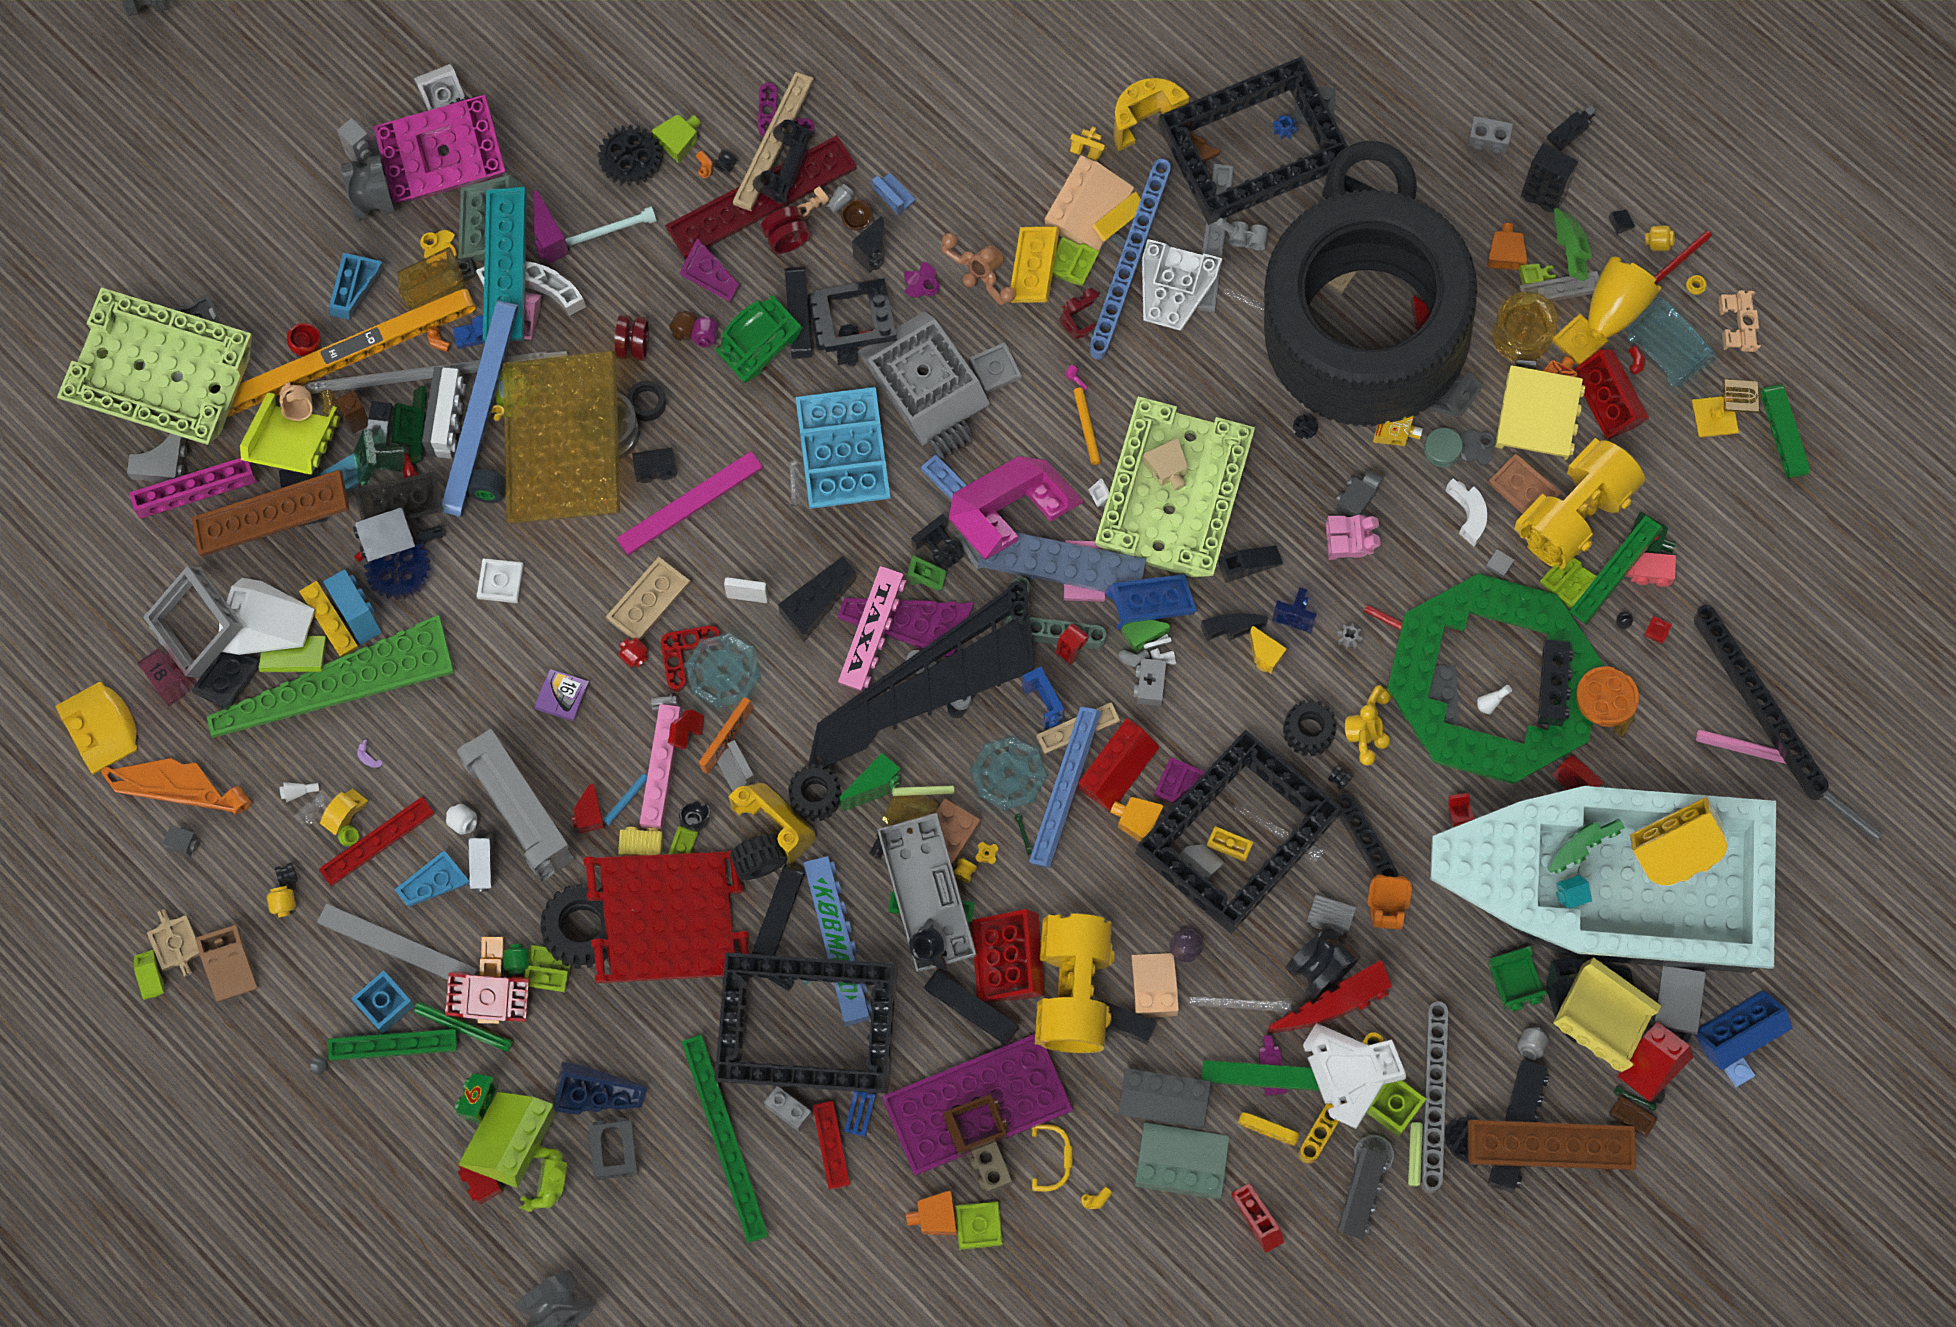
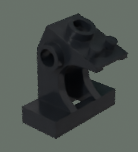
(933, 535)

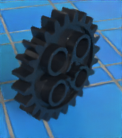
(638, 168)

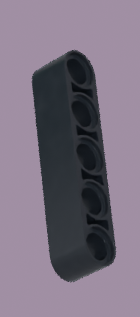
(798, 308)
(1365, 830)
(779, 910)
(971, 1007)

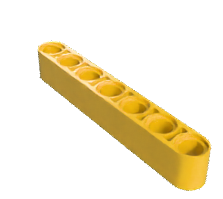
(1324, 1124)

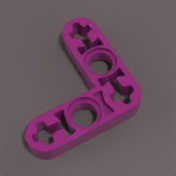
(766, 119)

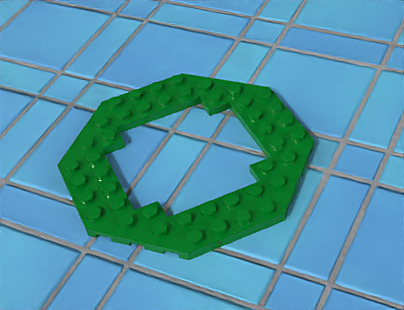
(1416, 662)

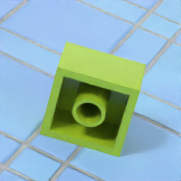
(1396, 1106)

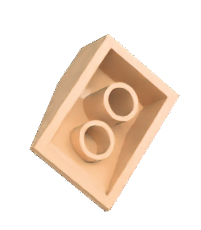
(1154, 985)

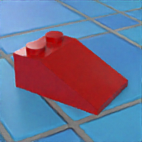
(1656, 1062)

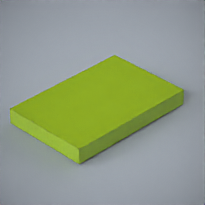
(299, 659)

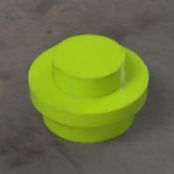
(348, 835)

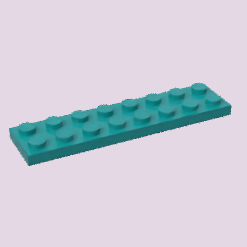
(505, 254)

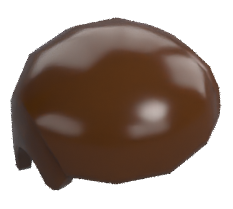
(856, 215)

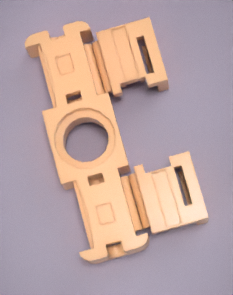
(1746, 334)

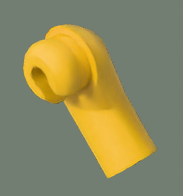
(1096, 1201)

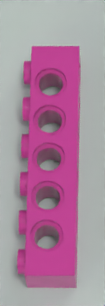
(192, 487)

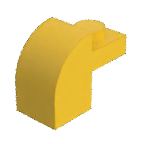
(342, 810)

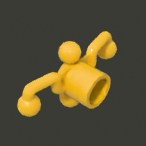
(1368, 726)

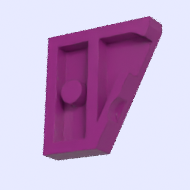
(1176, 780)

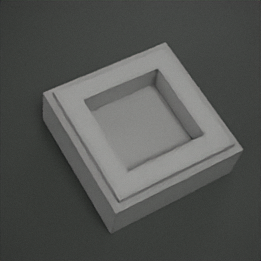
(1499, 563)

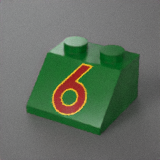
(476, 1097)

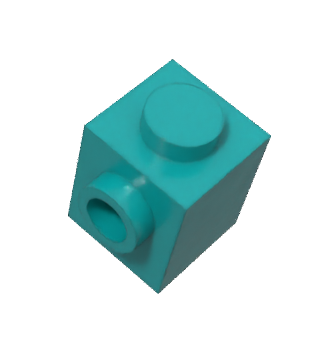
(1573, 892)

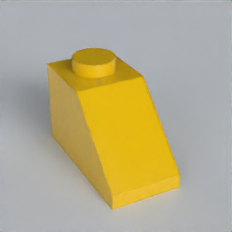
(1265, 650)

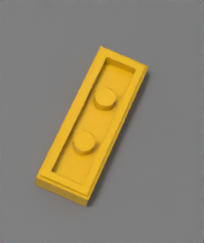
(1117, 217)

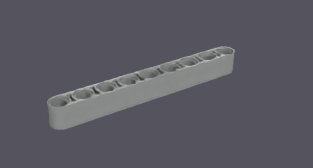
(1438, 1087)

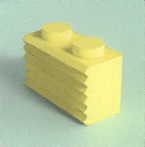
(637, 842)

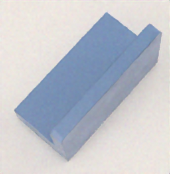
(893, 193)

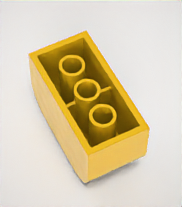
(1680, 844)

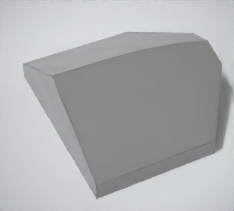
(1202, 860)

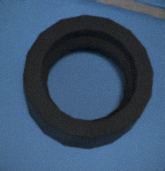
(650, 386)

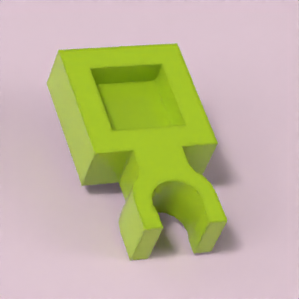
(1532, 273)

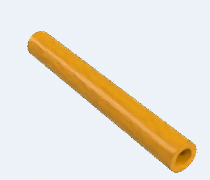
(1087, 426)

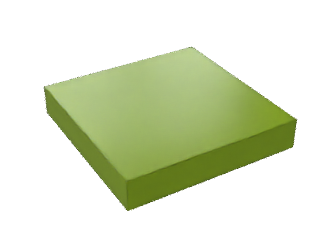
(978, 1225)

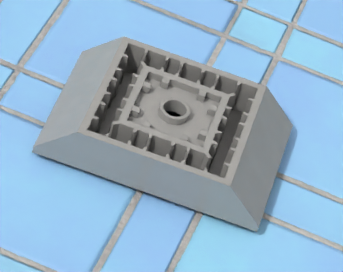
(932, 400)

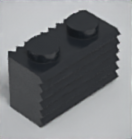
(654, 465)

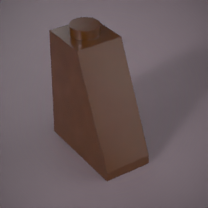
(353, 411)

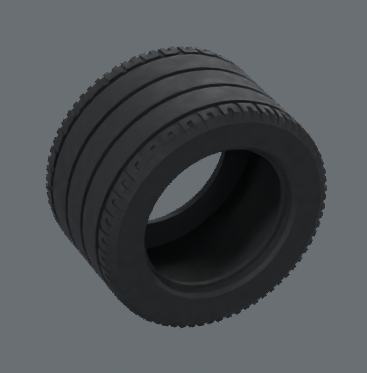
(1385, 236)

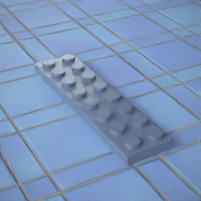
(1065, 563)

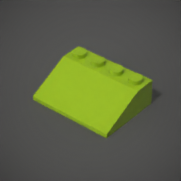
(508, 1137)

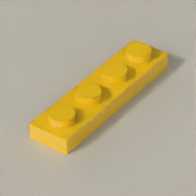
(329, 619)

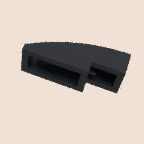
(1232, 625)
(1130, 1023)

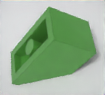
(1143, 632)

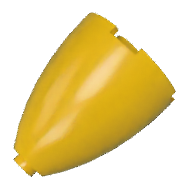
(1619, 297)

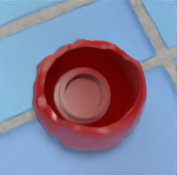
(303, 339)

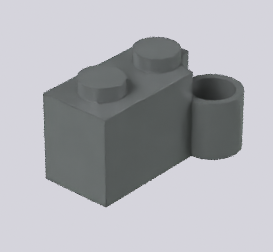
(1359, 493)

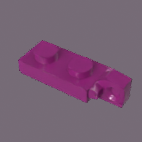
(1270, 1056)

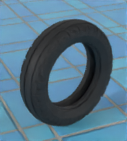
(1375, 151)

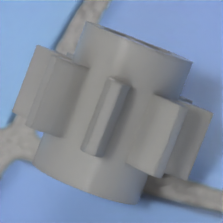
(1351, 631)

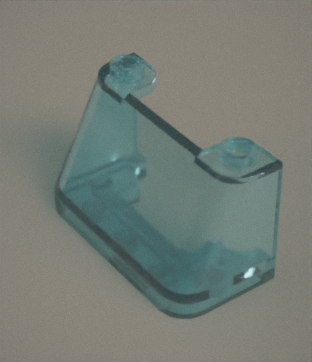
(1671, 342)

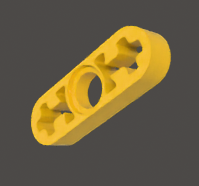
(1268, 1128)

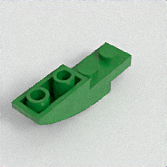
(1575, 848)

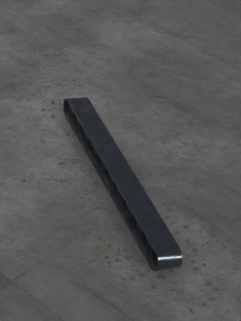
(1760, 711)

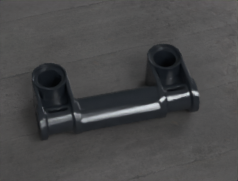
(779, 185)

